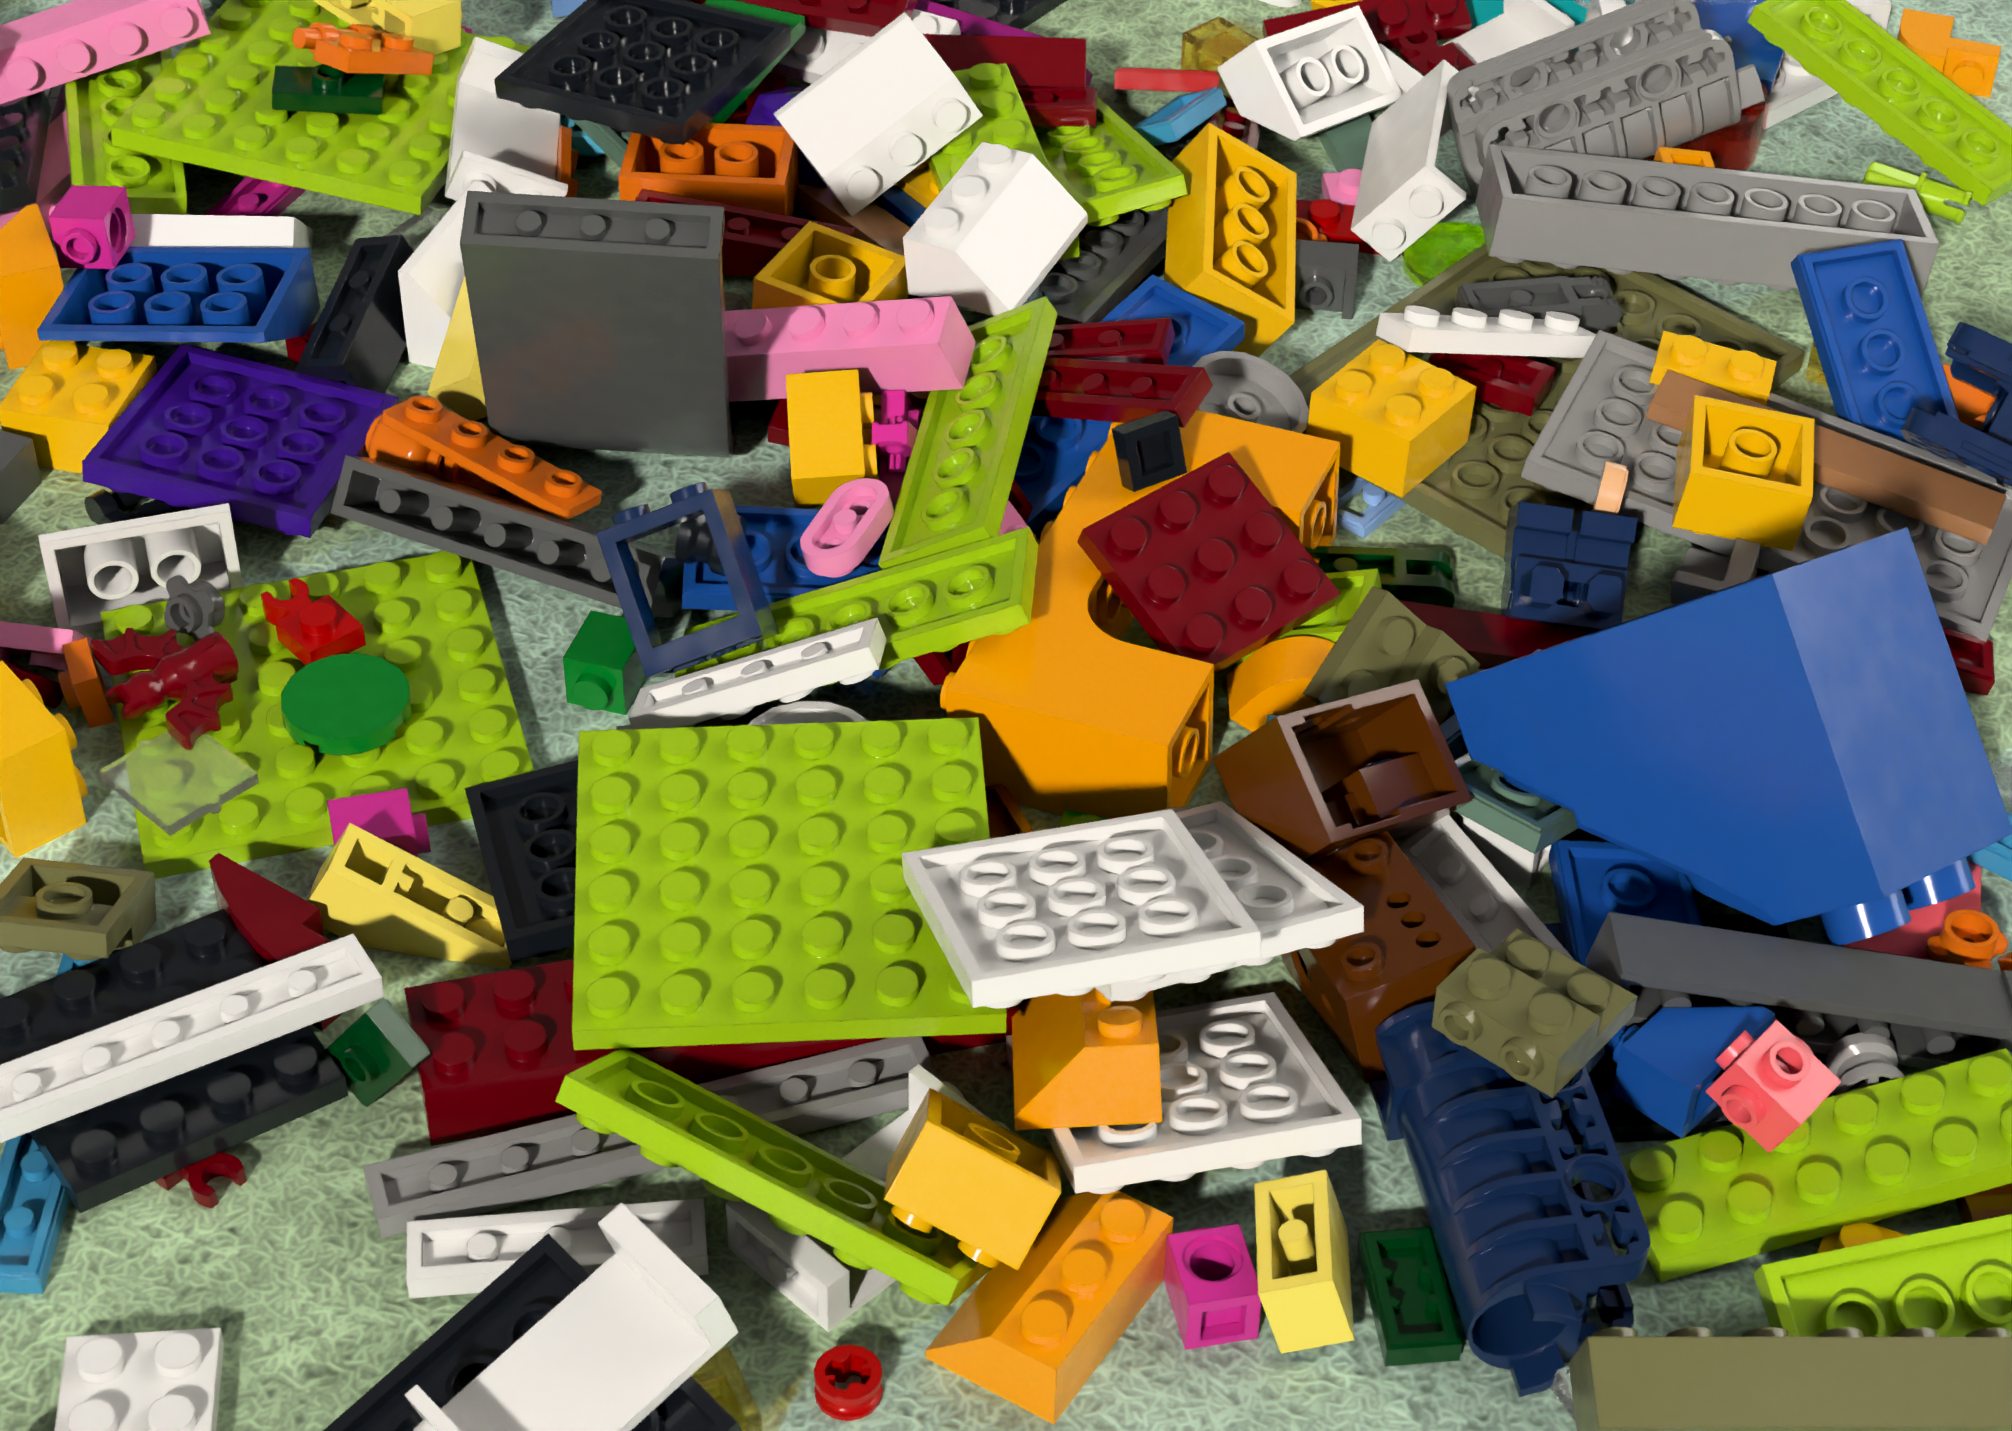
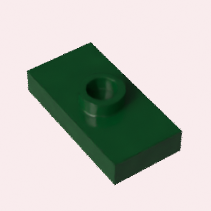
(327, 90)
(377, 1051)
(1409, 1296)

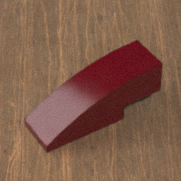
(267, 915)

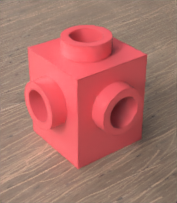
(1770, 1084)

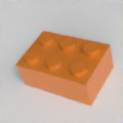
(719, 164)

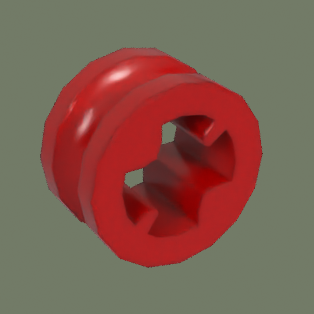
(858, 1398)

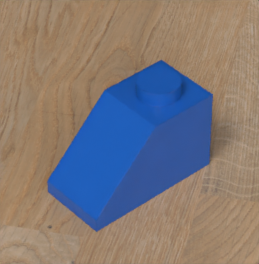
(1673, 1059)

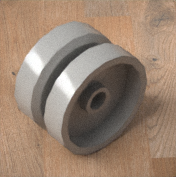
(1252, 391)

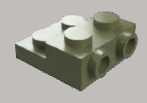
(1387, 648)
(75, 908)
(1531, 1010)

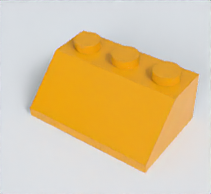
(1085, 1062)
(1054, 1320)

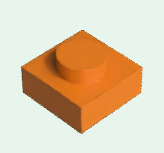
(84, 684)

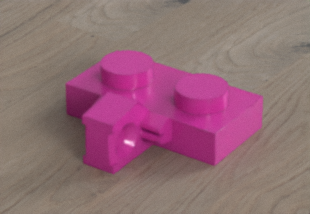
(895, 438)

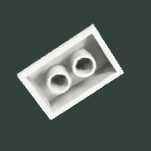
(1311, 76)
(878, 114)
(220, 231)
(992, 232)
(432, 284)
(133, 560)

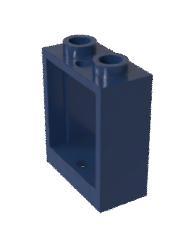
(755, 616)

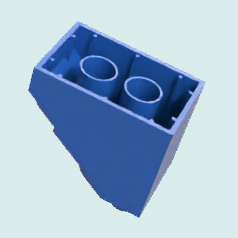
(1764, 740)

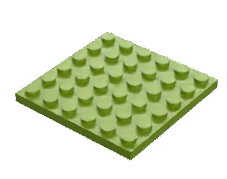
(219, 114)
(461, 731)
(761, 886)

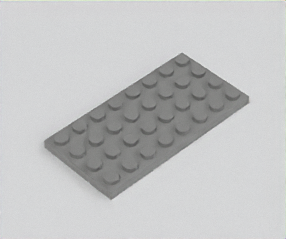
(1606, 420)

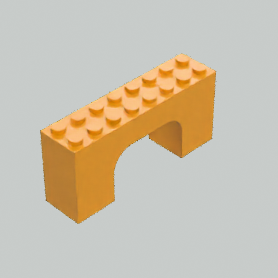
(1100, 720)

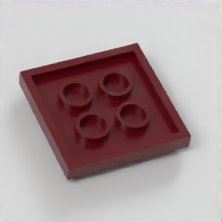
(1209, 566)

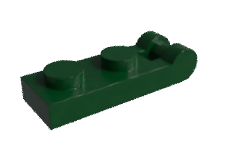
(1406, 573)

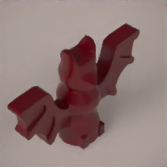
(193, 675)

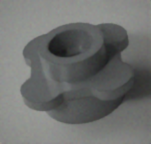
(193, 607)

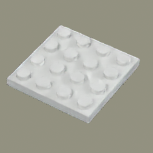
(1276, 888)
(1078, 908)
(1232, 1095)

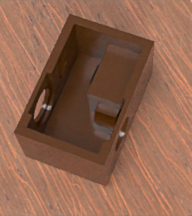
(1345, 772)
(1393, 964)

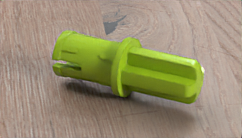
(1930, 192)

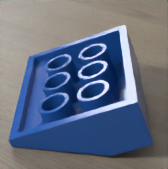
(189, 297)

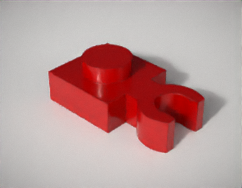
(310, 627)

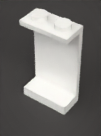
(1519, 25)
(497, 138)
(1399, 185)
(806, 1266)
(601, 1351)

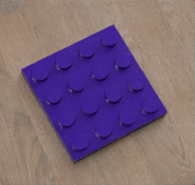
(239, 436)

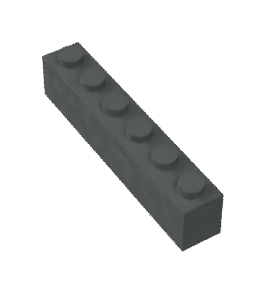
(498, 532)
(1815, 989)

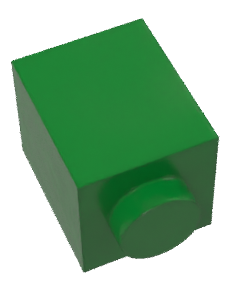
(603, 665)

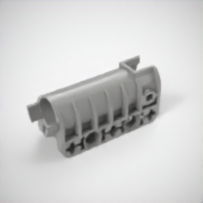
(1609, 103)

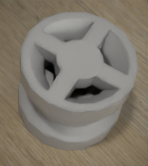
(1862, 1061)

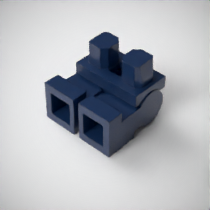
(1566, 566)

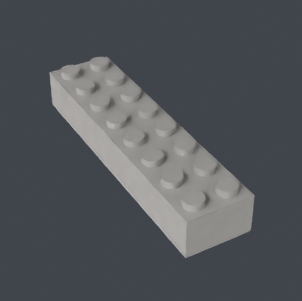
(1685, 217)

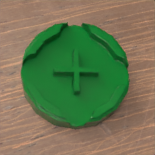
(346, 703)

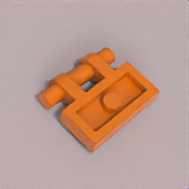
(363, 49)

